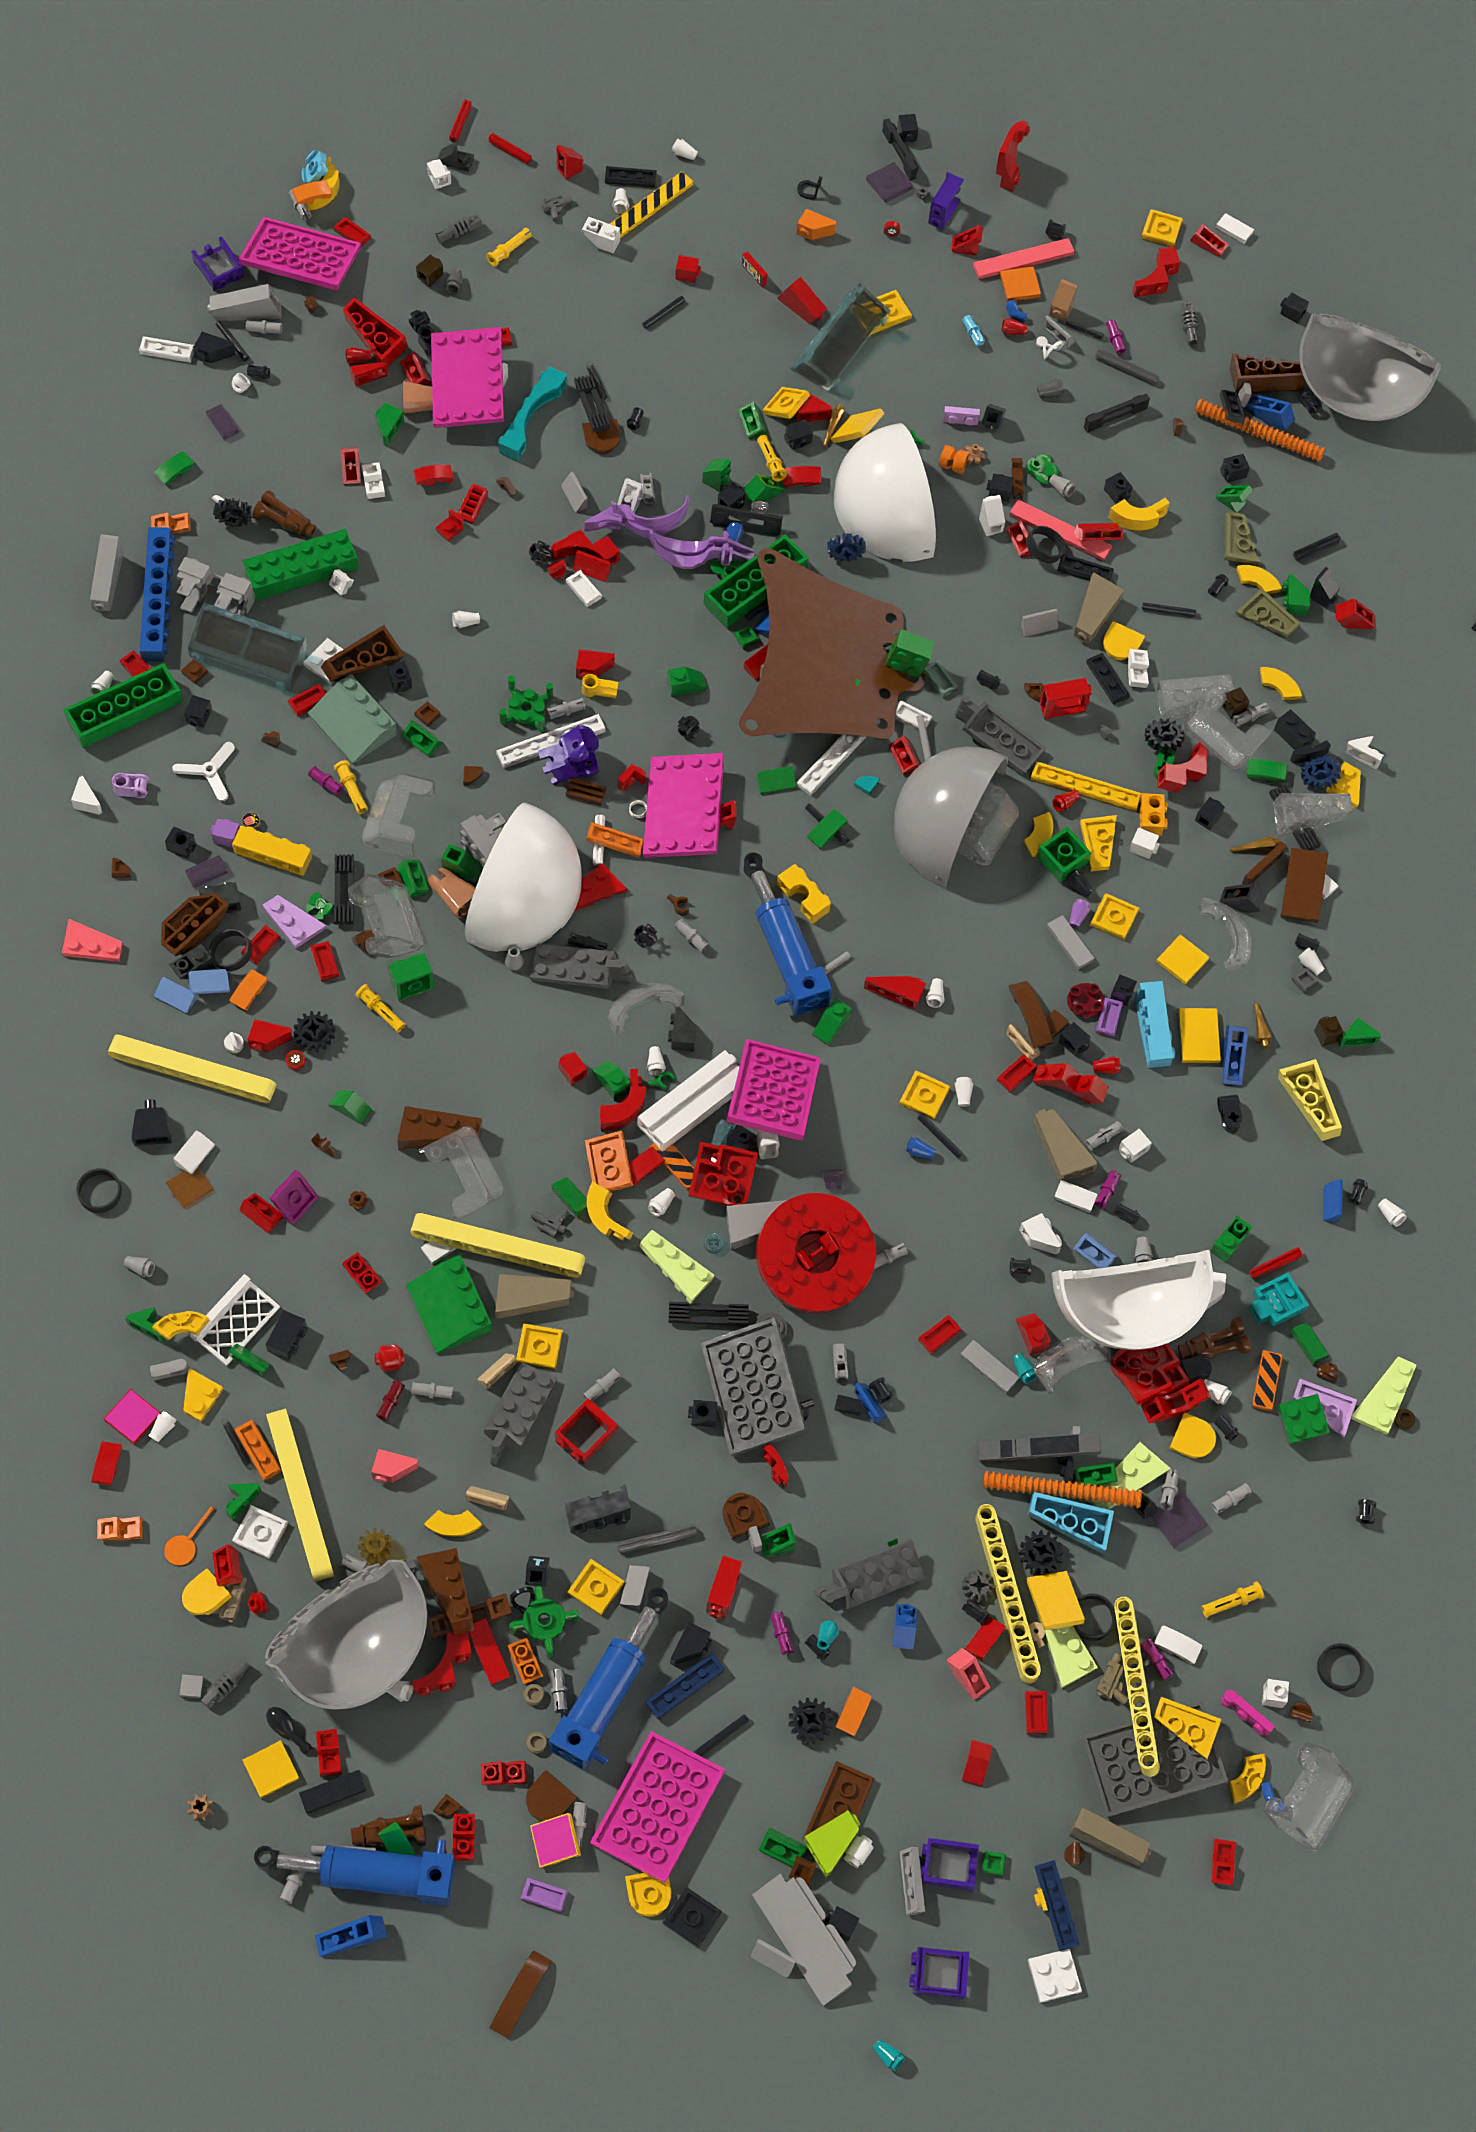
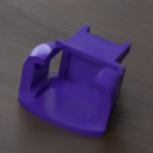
(576, 746)

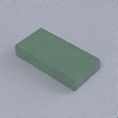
(940, 679)

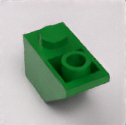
(717, 474)
(1296, 596)
(461, 863)
(1231, 1239)

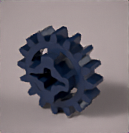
(846, 547)
(1321, 772)

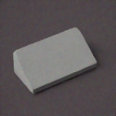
(1057, 332)
(575, 493)
(1040, 622)
(635, 1586)
(773, 1958)

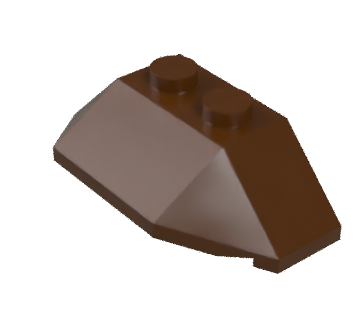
(192, 923)

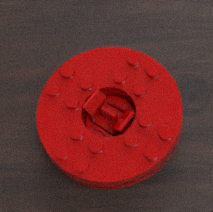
(815, 1253)

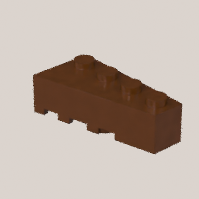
(1266, 374)
(366, 654)
(424, 1126)
(446, 1583)

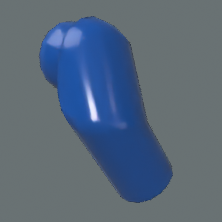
(1014, 312)
(1267, 1791)

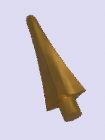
(836, 417)
(1264, 844)
(1263, 1033)

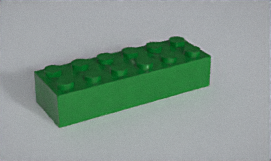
(300, 564)
(746, 586)
(123, 705)

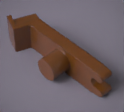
(1017, 474)

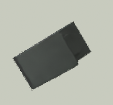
(456, 159)

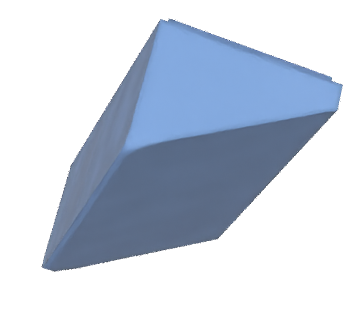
(208, 981)
(175, 995)
(1095, 1251)

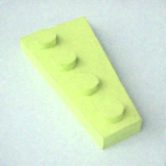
(684, 1271)
(1385, 1398)
(1135, 1472)
(1069, 1655)

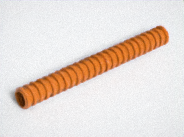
(1262, 431)
(1062, 1489)

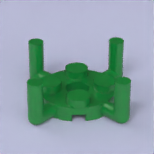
(523, 698)
(546, 1632)

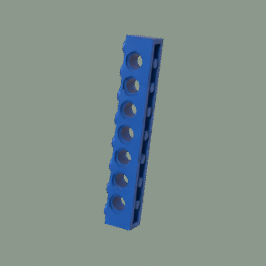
(157, 538)

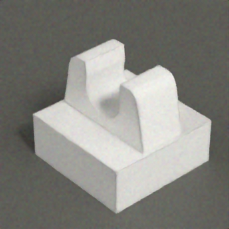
(340, 582)

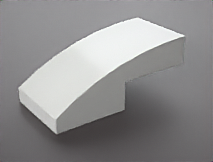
(373, 480)
(1137, 668)
(1178, 1644)

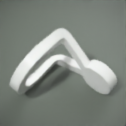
(1042, 343)

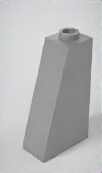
(246, 304)
(106, 572)
(747, 1220)

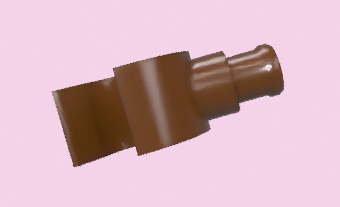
(676, 901)
(323, 1144)

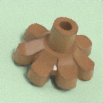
(975, 453)

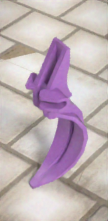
(621, 515)
(693, 554)

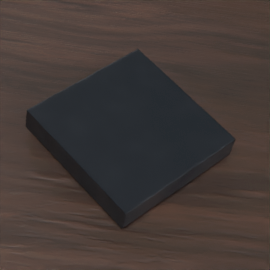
(692, 1917)

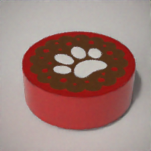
(892, 228)
(295, 1060)

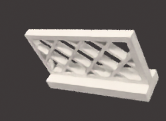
(223, 1306)

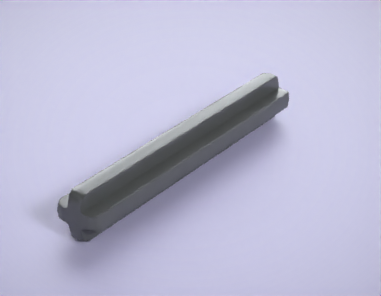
(1127, 366)
(656, 1538)

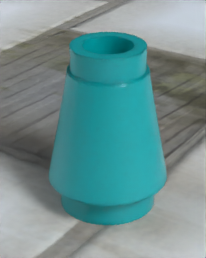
(1024, 1368)
(827, 1634)
(888, 2054)

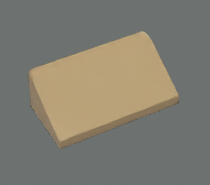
(1022, 1042)
(497, 1370)
(487, 1498)

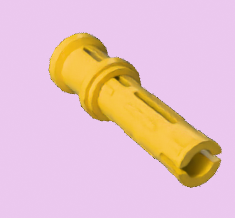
(503, 251)
(764, 445)
(348, 780)
(373, 1001)
(1243, 1599)

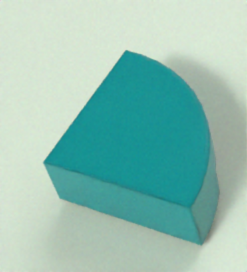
(866, 783)

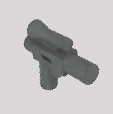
(555, 205)
(552, 1223)

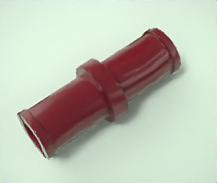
(390, 1400)

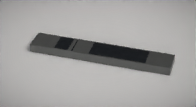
(1040, 1447)

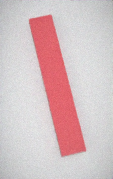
(1023, 258)
(1036, 517)

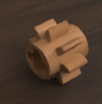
(194, 1805)

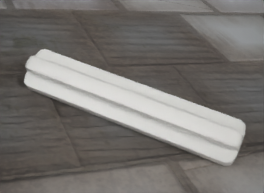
(598, 849)

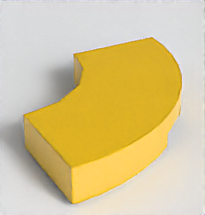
(1259, 578)
(1281, 682)
(1042, 832)
(181, 1323)
(451, 1525)
(1250, 1778)

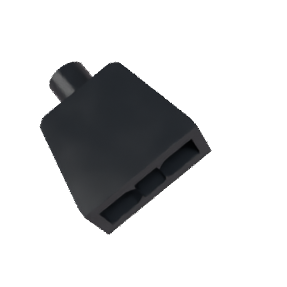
(150, 1125)

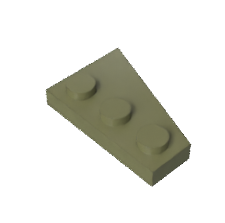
(1238, 541)
(1269, 614)

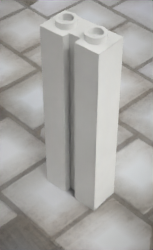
(690, 1101)

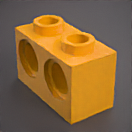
(1149, 814)

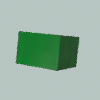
(1360, 1034)
(350, 1105)
(778, 1541)

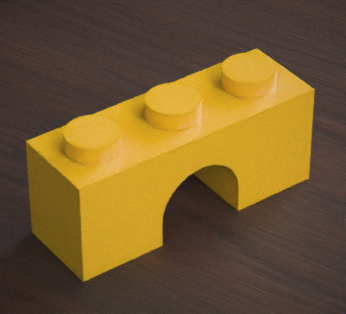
(795, 881)

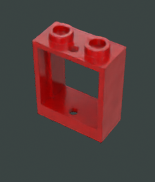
(1065, 698)
(596, 1414)
(723, 1587)

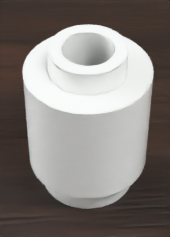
(858, 1851)

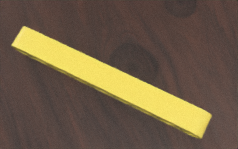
(192, 1068)
(497, 1245)
(300, 1495)
(1007, 1603)
(1139, 1694)

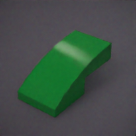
(173, 467)
(1268, 769)
(827, 828)

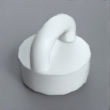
(241, 381)
(234, 1043)

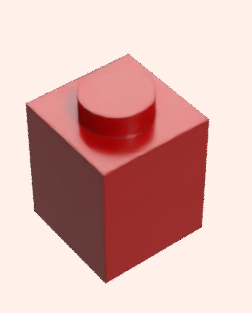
(687, 269)
(572, 1068)

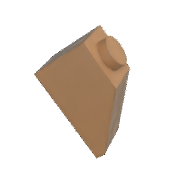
(1063, 300)

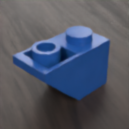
(904, 1626)

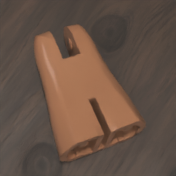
(417, 398)
(453, 891)

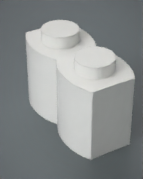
(767, 1144)

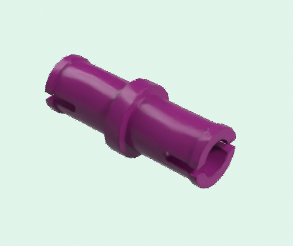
(1115, 337)
(325, 780)
(1107, 1189)
(782, 1632)
(1156, 1659)

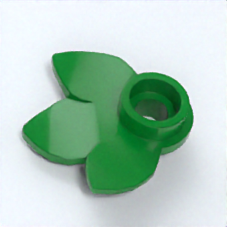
(1042, 468)
(724, 570)

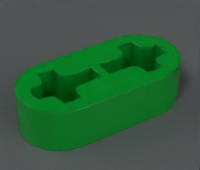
(1161, 762)

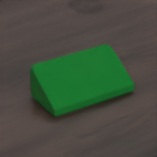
(752, 421)
(421, 738)
(776, 779)
(413, 877)
(570, 1196)
(1309, 1343)
(249, 1359)
(1096, 1474)
(395, 1840)
(782, 1847)

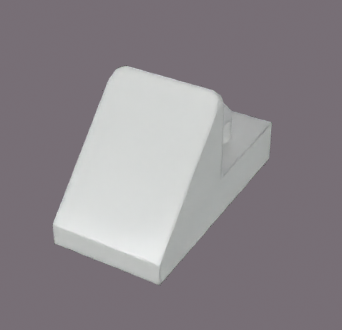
(630, 494)
(1360, 750)

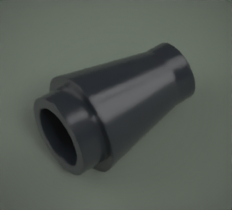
(1080, 883)

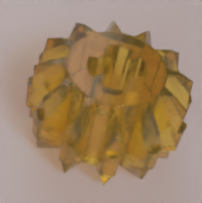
(367, 1545)

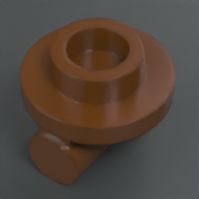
(1328, 1371)
(1302, 1712)
(1074, 1854)

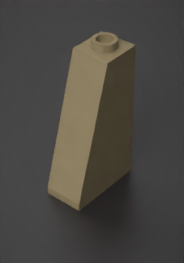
(1098, 605)
(1062, 1147)
(531, 1294)
(1109, 1838)

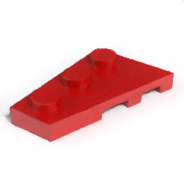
(597, 886)

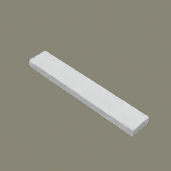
(529, 748)
(829, 762)

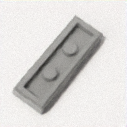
(1070, 942)
(989, 1366)
(912, 1881)

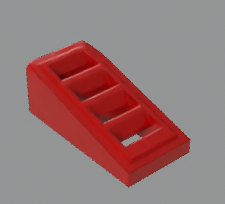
(1212, 237)
(368, 372)
(477, 493)

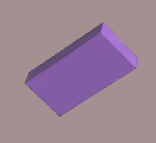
(1109, 1017)
(544, 1895)

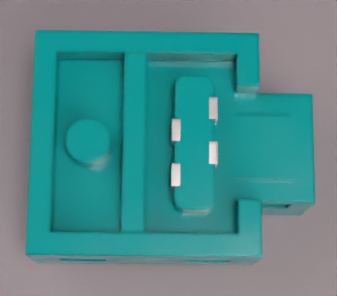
(1277, 1301)

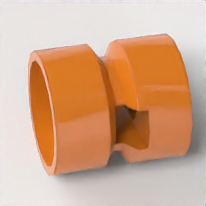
(953, 459)

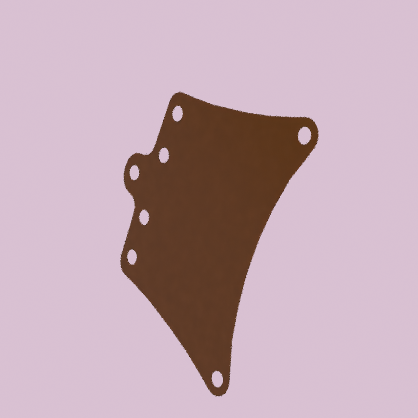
(816, 651)

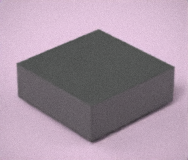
(1305, 980)

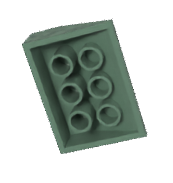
(353, 719)

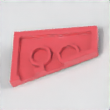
(90, 944)

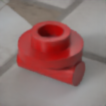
(557, 569)
(258, 1603)

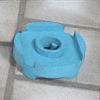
(315, 167)

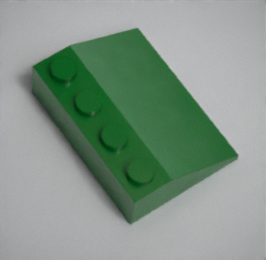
(449, 1305)

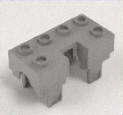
(224, 592)
(479, 835)

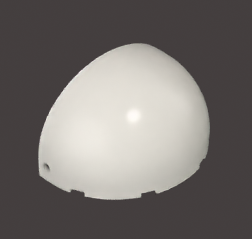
(887, 496)
(525, 884)
(1136, 1302)

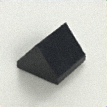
(1147, 1507)

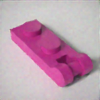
(1247, 1712)

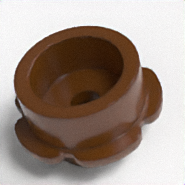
(310, 303)
(358, 1204)

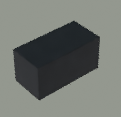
(848, 1405)

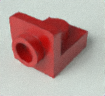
(451, 526)
(630, 775)

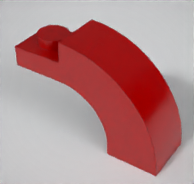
(1175, 1404)

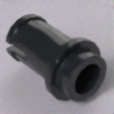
(258, 371)
(634, 421)
(1220, 582)
(992, 681)
(1307, 942)
(1358, 1191)
(1127, 1213)
(1226, 1427)
(976, 1611)
(812, 1644)

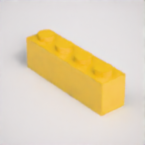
(272, 850)

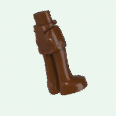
(293, 521)
(1204, 1342)
(368, 1833)

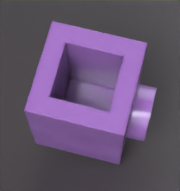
(224, 832)

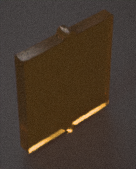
(189, 1187)

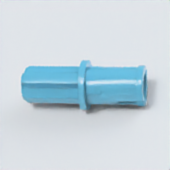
(973, 330)

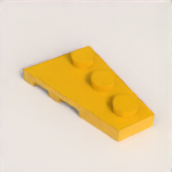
(1098, 838)
(1189, 1725)

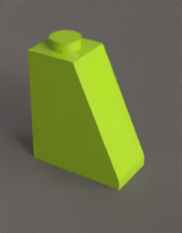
(832, 1840)

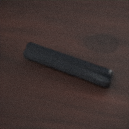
(1317, 546)

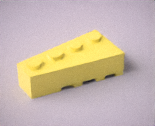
(1310, 1094)

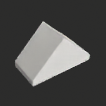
(84, 799)

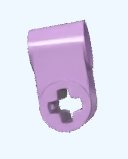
(131, 786)

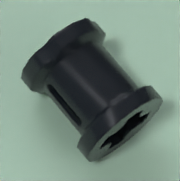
(1055, 229)
(1314, 405)
(1020, 1266)
(881, 1390)
(1366, 1511)

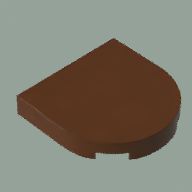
(602, 441)
(743, 1512)
(548, 1798)

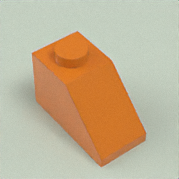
(815, 226)

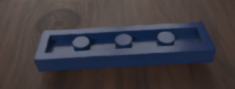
(684, 1686)
(1057, 1905)

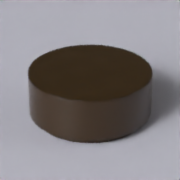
(1404, 1419)

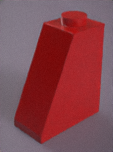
(803, 301)

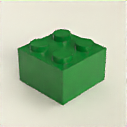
(909, 653)
(1063, 854)
(411, 976)
(1303, 1419)

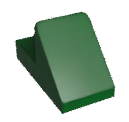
(1234, 496)
(143, 1321)
(245, 1495)

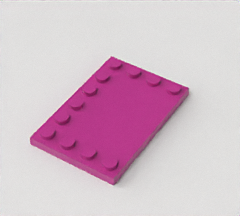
(300, 253)
(467, 377)
(683, 805)
(773, 1090)
(657, 1807)

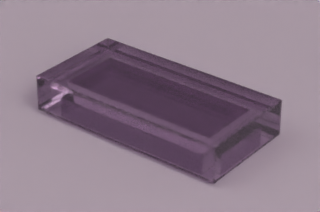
(222, 421)
(206, 871)

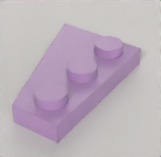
(293, 921)
(1336, 1406)

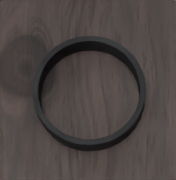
(1039, 554)
(219, 938)
(98, 1209)
(1104, 1600)
(1352, 1650)

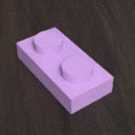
(961, 415)

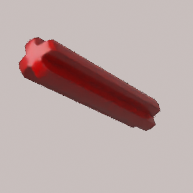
(460, 120)
(510, 148)
(1276, 1263)

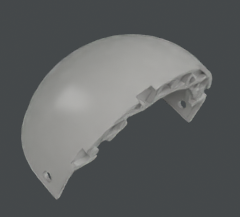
(1364, 369)
(939, 805)
(353, 1639)

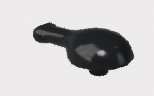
(283, 1724)

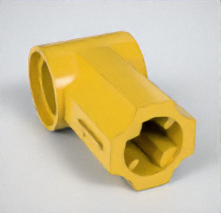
(600, 687)

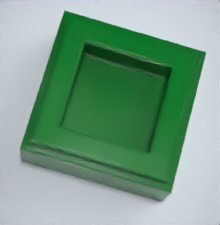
(746, 637)
(993, 1863)

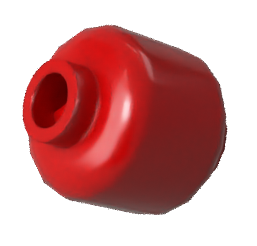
(389, 1357)

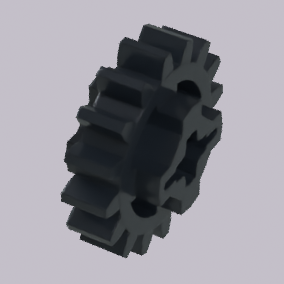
(233, 512)
(1164, 735)
(323, 1028)
(1033, 1549)
(816, 1726)

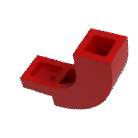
(624, 1113)

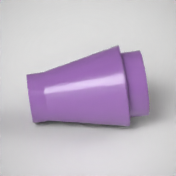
(1079, 912)

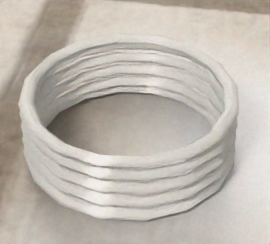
(637, 802)

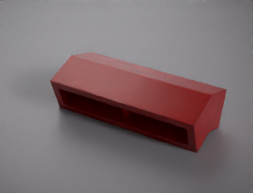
(1099, 531)

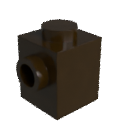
(429, 270)
(1235, 702)
(1328, 1030)

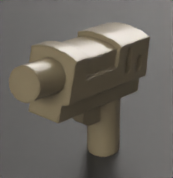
(230, 1609)
(1109, 1683)

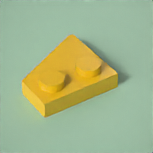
(1348, 783)
(200, 1395)

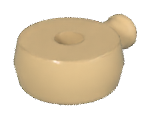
(1037, 1637)

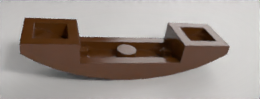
(1032, 1013)
(492, 1611)
(520, 1994)

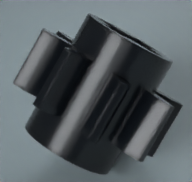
(418, 319)
(540, 552)
(688, 727)
(645, 935)

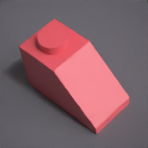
(392, 1466)
(968, 1673)

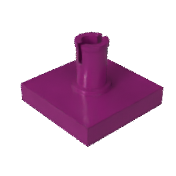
(294, 1197)

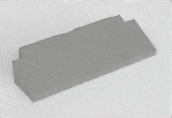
(799, 1925)

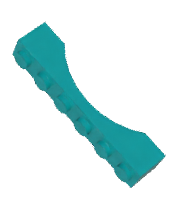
(549, 387)

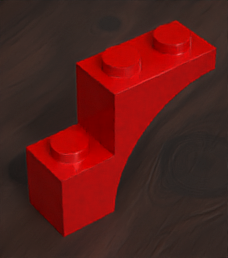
(1158, 281)
(575, 541)
(1175, 776)
(1065, 1077)
(442, 1677)

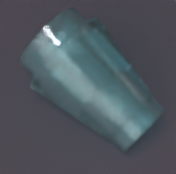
(721, 1132)

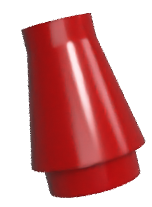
(1013, 327)
(356, 355)
(1064, 801)
(1108, 1065)

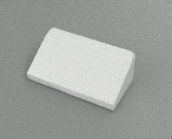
(193, 1152)

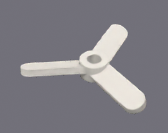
(212, 776)

